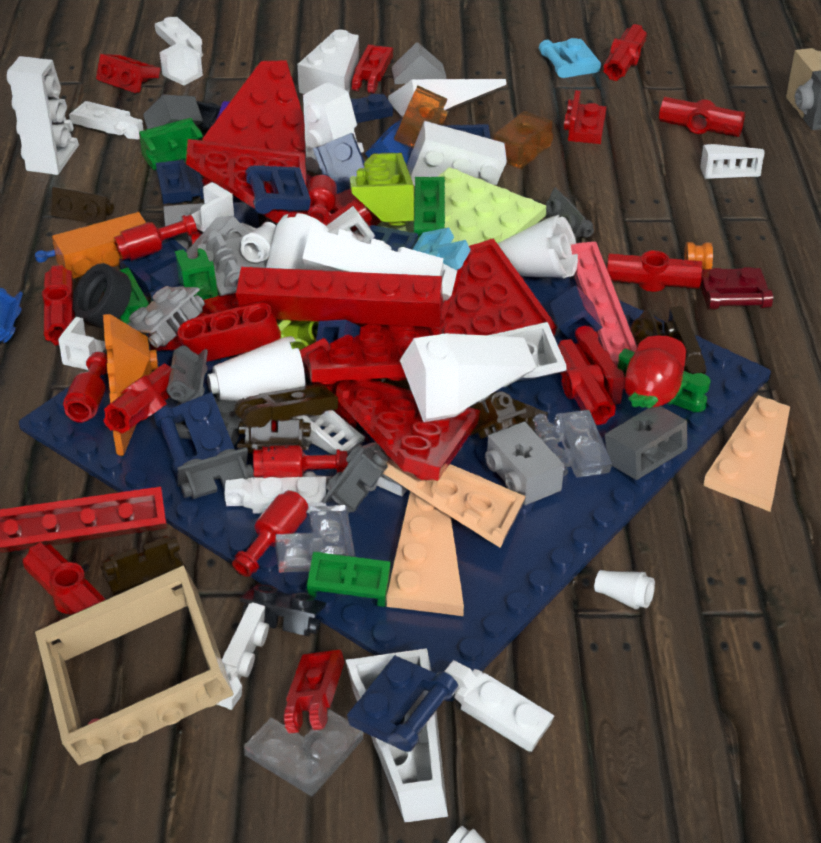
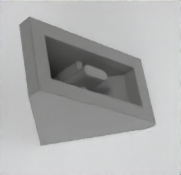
(417, 65)

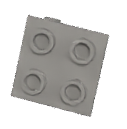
(227, 260)
(166, 312)

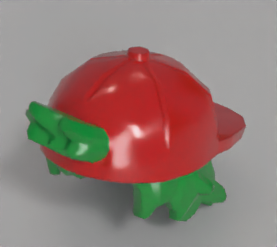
(656, 372)

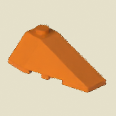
(127, 361)

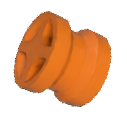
(699, 253)

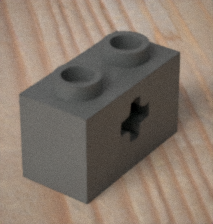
(646, 441)

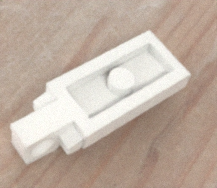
(176, 31)
(107, 119)
(260, 492)
(239, 655)
(499, 706)

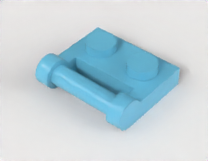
(575, 54)

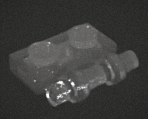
(580, 440)

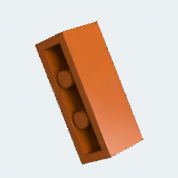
(93, 244)

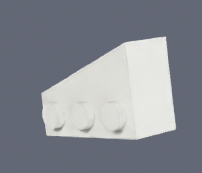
(330, 62)
(326, 118)
(447, 147)

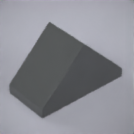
(172, 109)

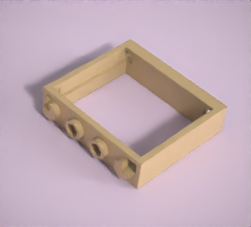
(113, 619)

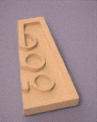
(752, 455)
(466, 498)
(426, 562)

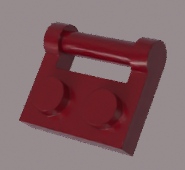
(735, 288)

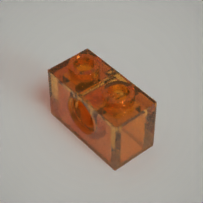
(423, 107)
(525, 138)

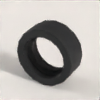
(90, 289)

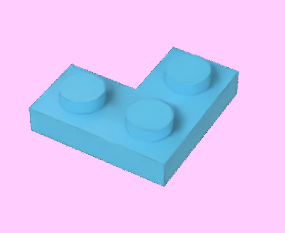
(439, 244)

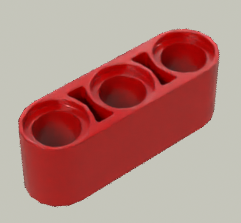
(230, 331)

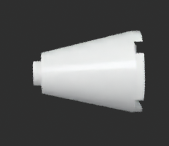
(290, 242)
(543, 249)
(258, 371)

